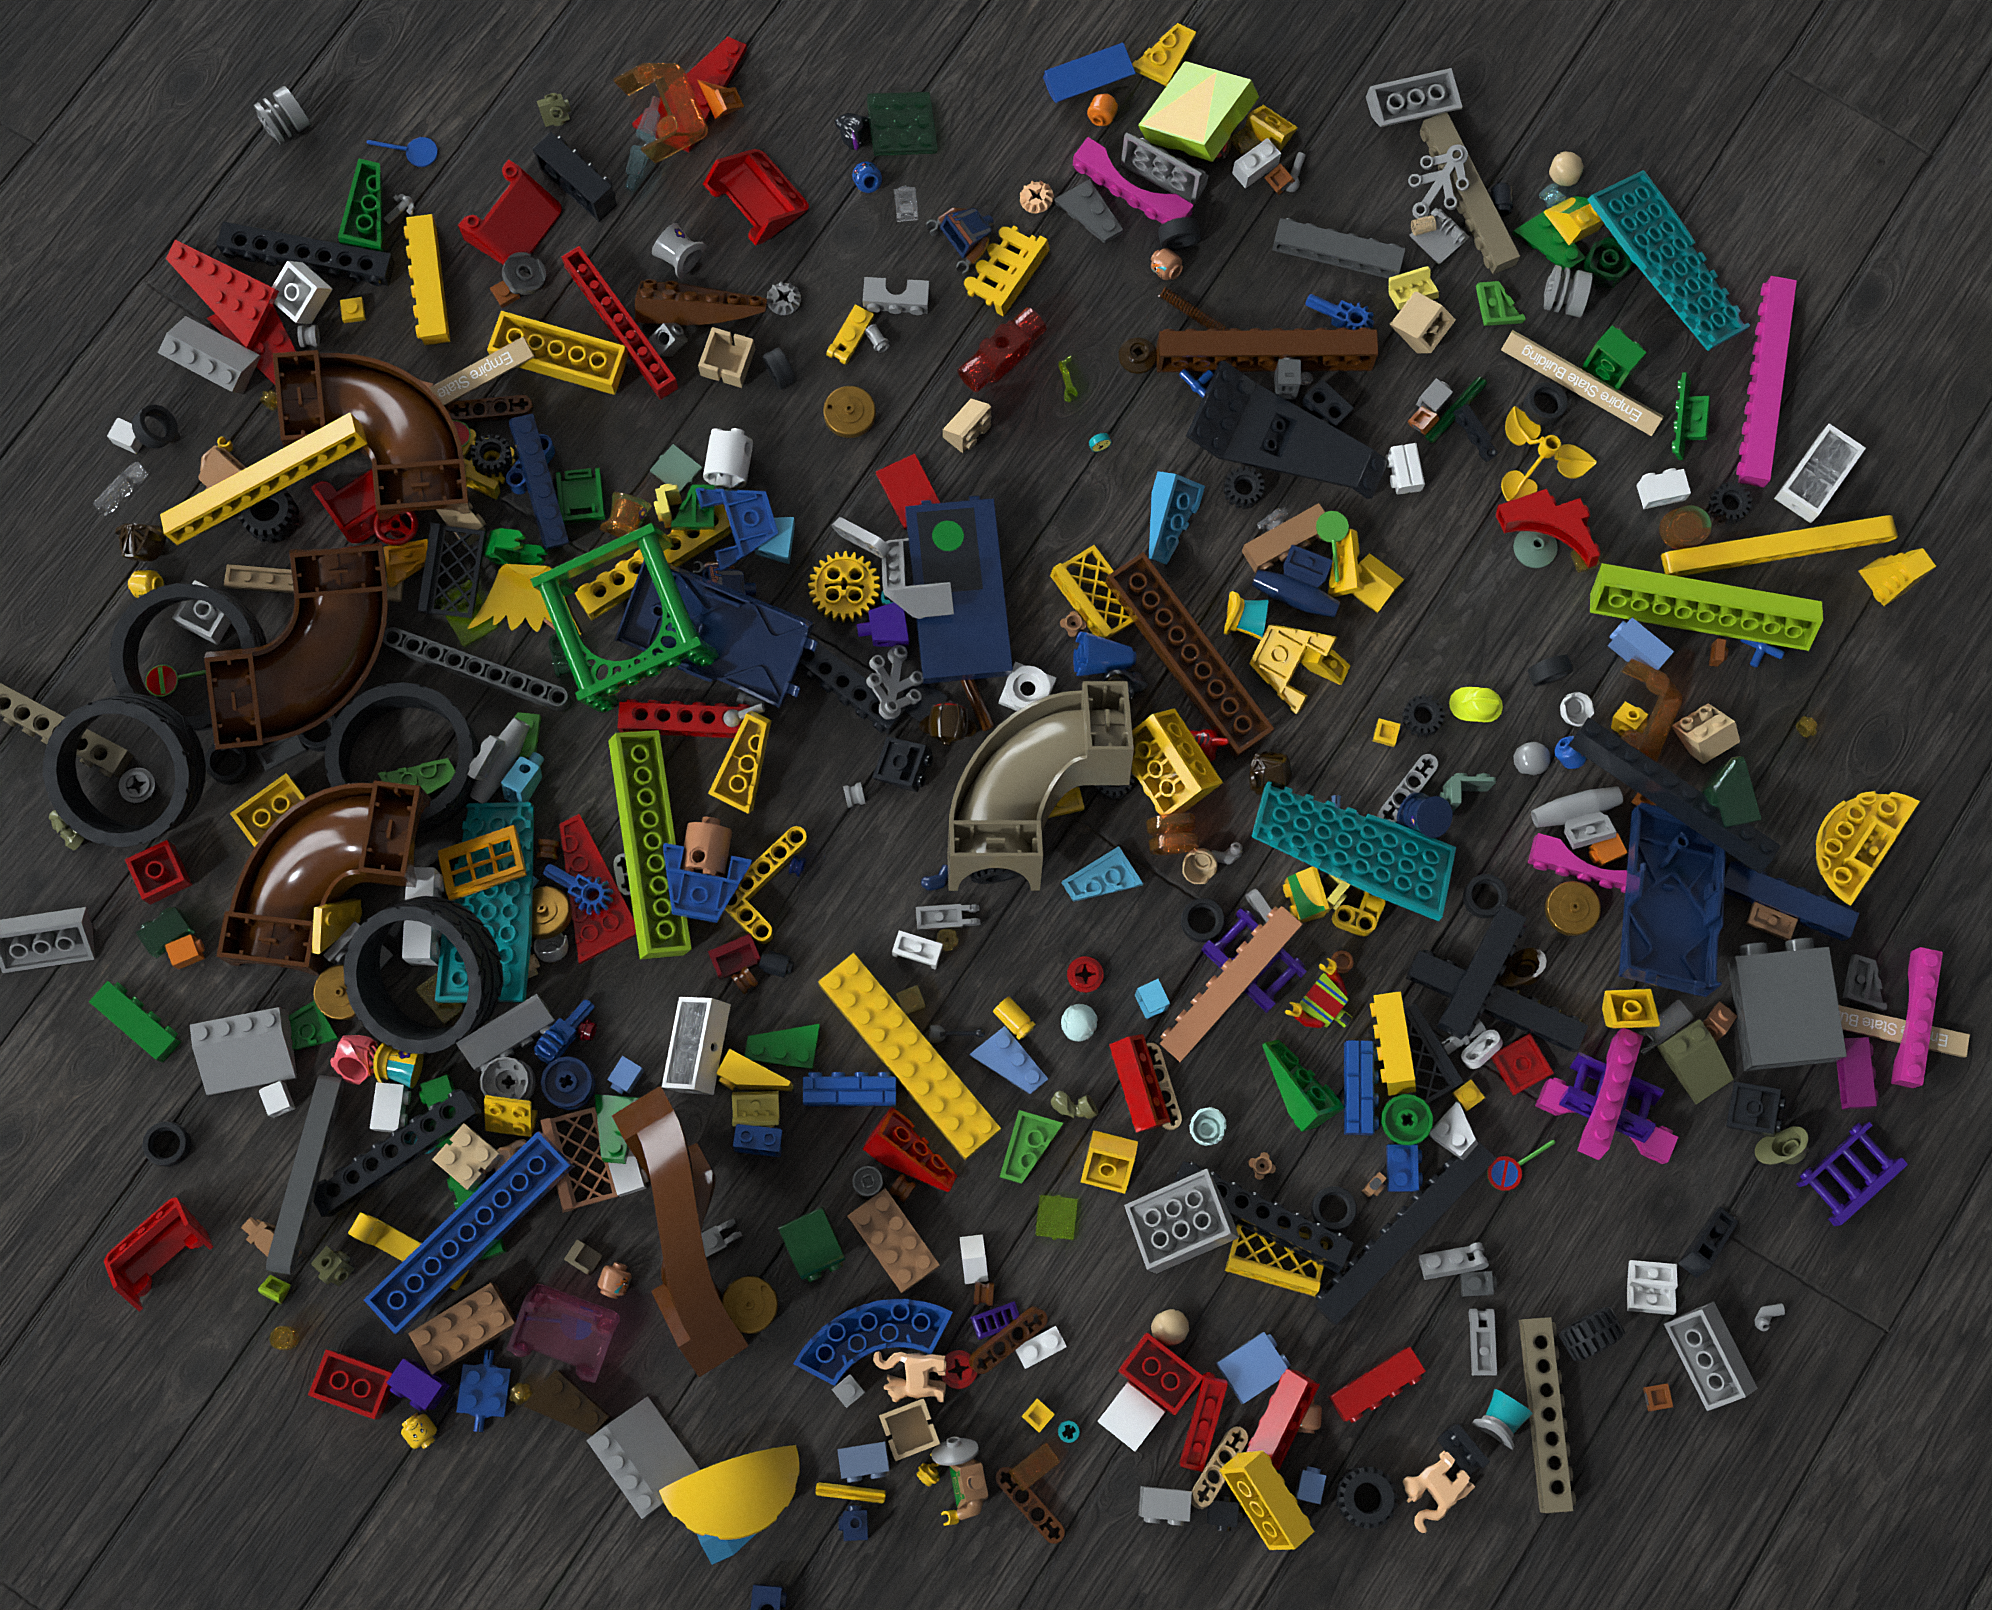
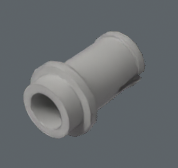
(880, 343)

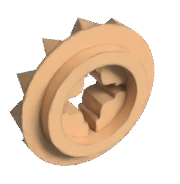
(1036, 205)

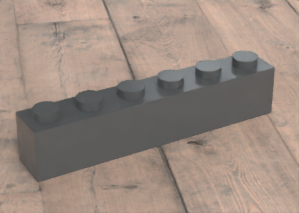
(1338, 248)

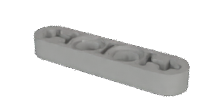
(861, 537)
(1405, 788)

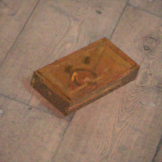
(1034, 1466)

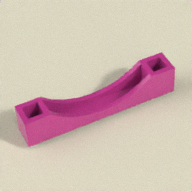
(1094, 162)
(1554, 855)
(1913, 1051)
(1605, 1115)
(1657, 1147)

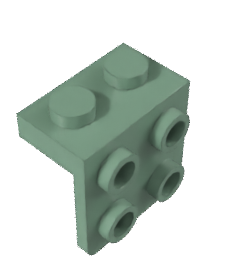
(1463, 782)

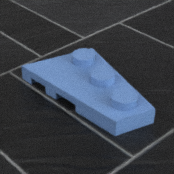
(1010, 1060)

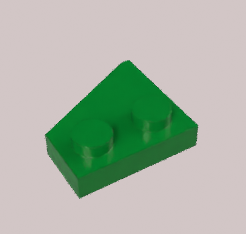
(691, 515)

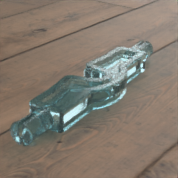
(646, 132)

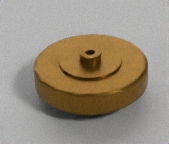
(849, 411)
(1572, 908)
(549, 912)
(331, 994)
(750, 1303)

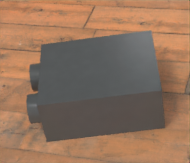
(1786, 1006)

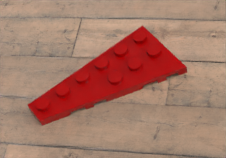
(714, 69)
(232, 295)

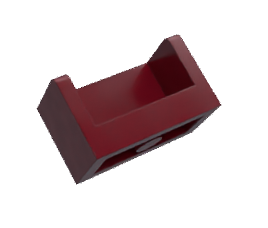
(734, 956)

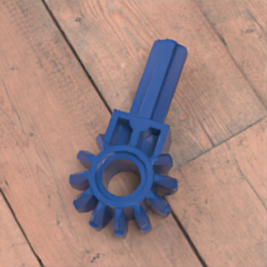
(1342, 313)
(581, 888)
(561, 1034)

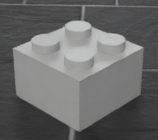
(1165, 1504)

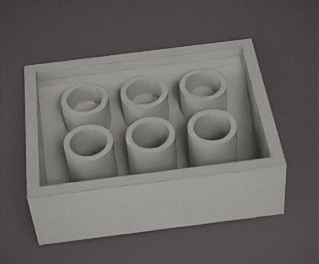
(1162, 168)
(244, 1050)
(1180, 1221)
(642, 1455)

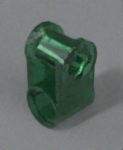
(558, 657)

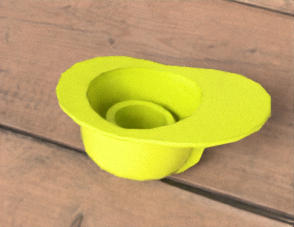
(1476, 704)

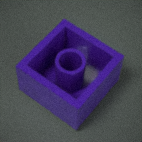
(418, 1385)

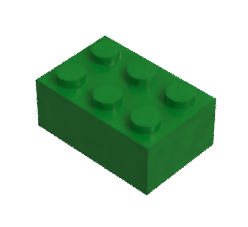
(1614, 358)

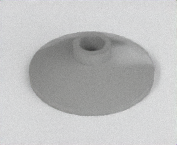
(955, 1451)

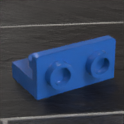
(757, 1140)
(1403, 1168)

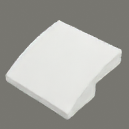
(1651, 1287)
(1131, 1416)

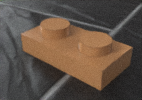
(1771, 921)

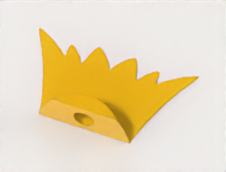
(515, 597)

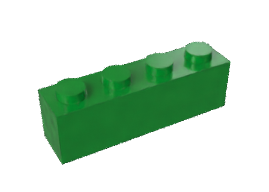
(135, 1021)

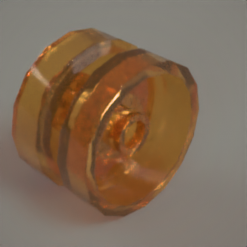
(1172, 834)

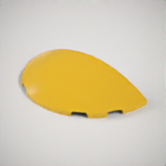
(1858, 838)
(736, 1494)

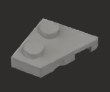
(1455, 1132)

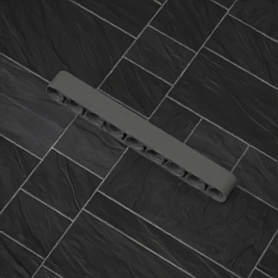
(483, 677)
(305, 1175)

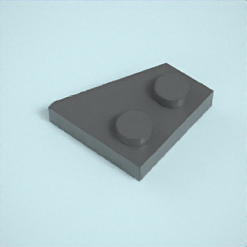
(1863, 983)

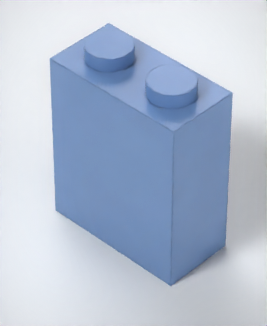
(1636, 642)
(1253, 1367)

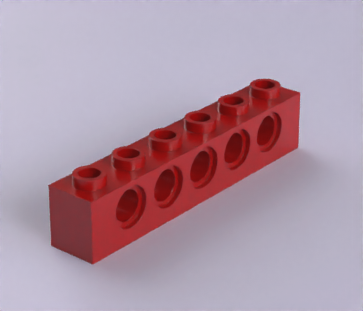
(674, 726)

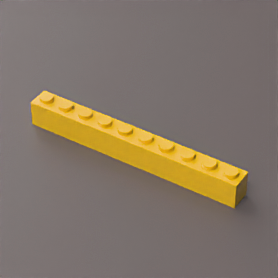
(263, 479)

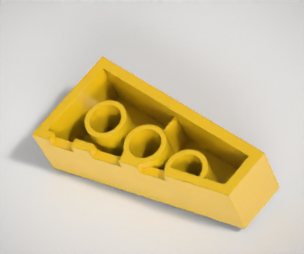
(1896, 574)
(742, 766)
(1394, 1043)

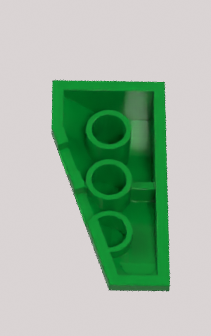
(1303, 1096)

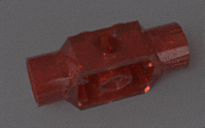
(1002, 350)

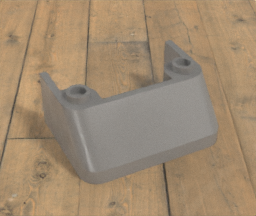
(916, 600)

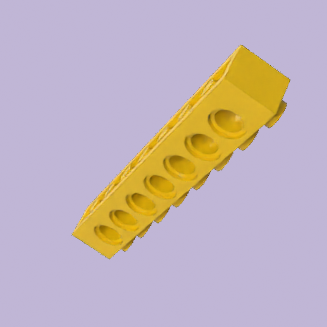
(616, 594)

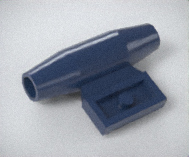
(1300, 583)

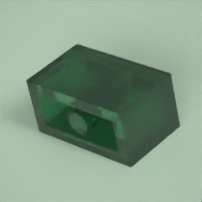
(163, 930)

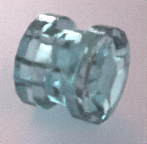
(1552, 195)

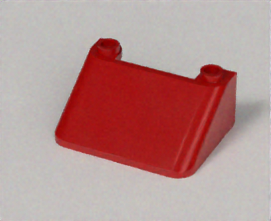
(757, 191)
(516, 220)
(351, 506)

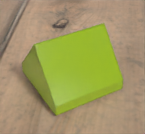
(274, 1289)

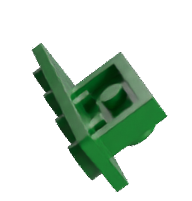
(1692, 417)

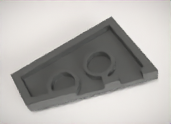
(1090, 209)

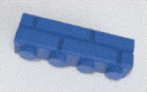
(1359, 1088)
(850, 1090)

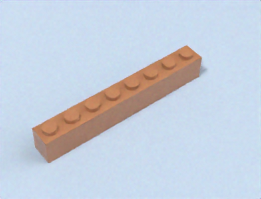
(1232, 982)

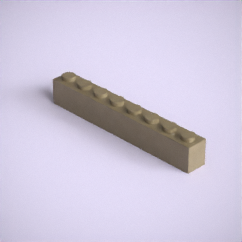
(1474, 203)

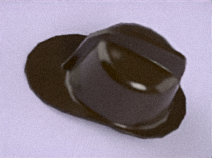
(1523, 967)

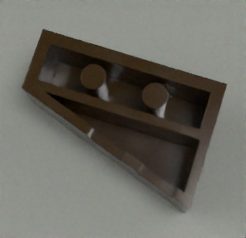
(568, 1404)

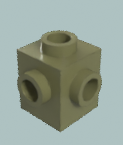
(554, 109)
(333, 1266)

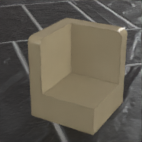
(583, 1257)

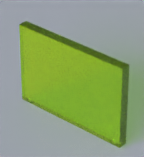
(461, 625)

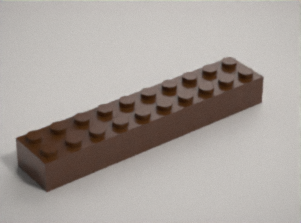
(1261, 349)
(1189, 655)

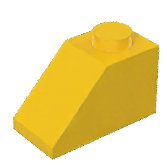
(1330, 667)

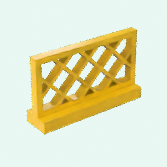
(1080, 599)
(1270, 1274)

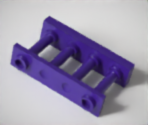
(1265, 997)
(1583, 1103)
(1873, 1181)

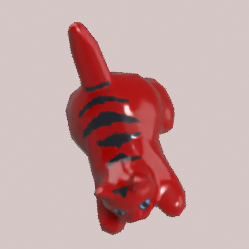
(1208, 742)

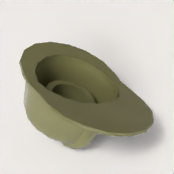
(1787, 1147)

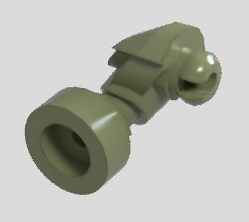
(71, 838)
(1062, 1103)

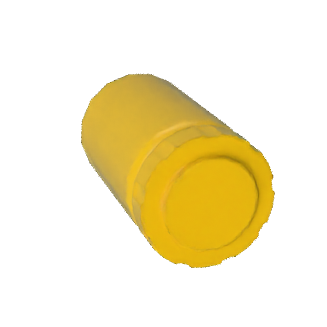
(1014, 1018)

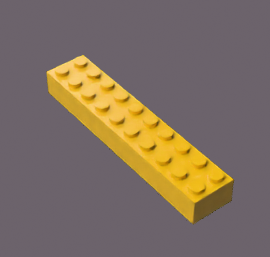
(909, 1056)

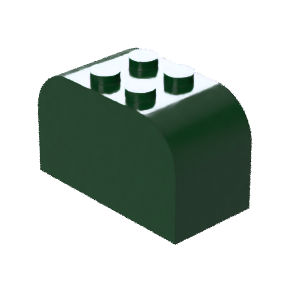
(812, 1244)

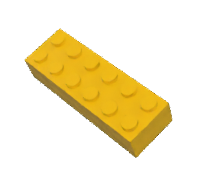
(563, 352)

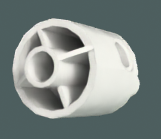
(728, 459)

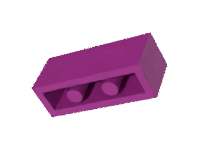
(1857, 1075)

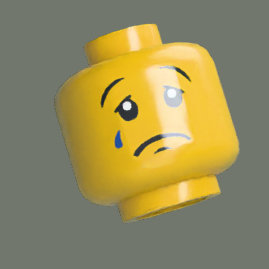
(419, 1431)

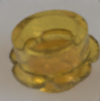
(269, 399)
(1806, 726)
(953, 940)
(520, 1393)

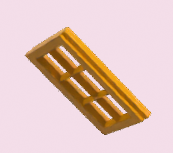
(476, 885)

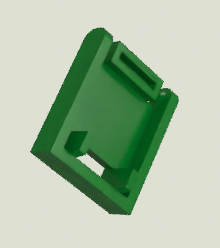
(580, 493)

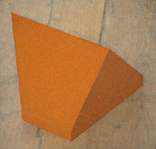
(721, 99)

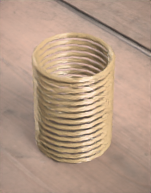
(1423, 225)

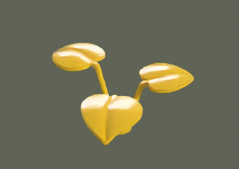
(1571, 459)

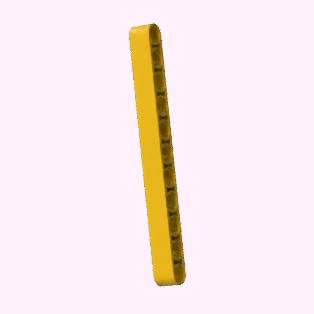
(1779, 546)

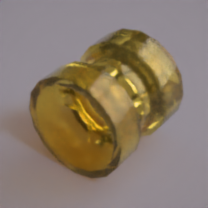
(280, 1335)

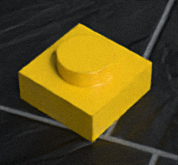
(352, 310)
(1386, 732)
(1468, 1095)
(1038, 1415)

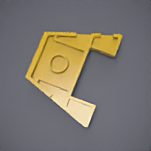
(1280, 655)

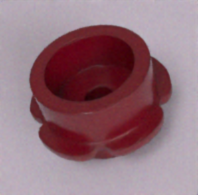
(587, 1030)

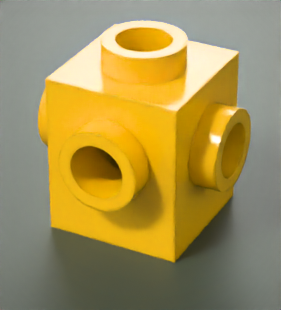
(1629, 718)

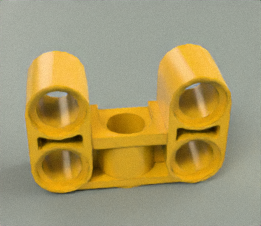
(1369, 910)

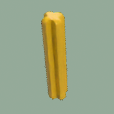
(850, 1492)

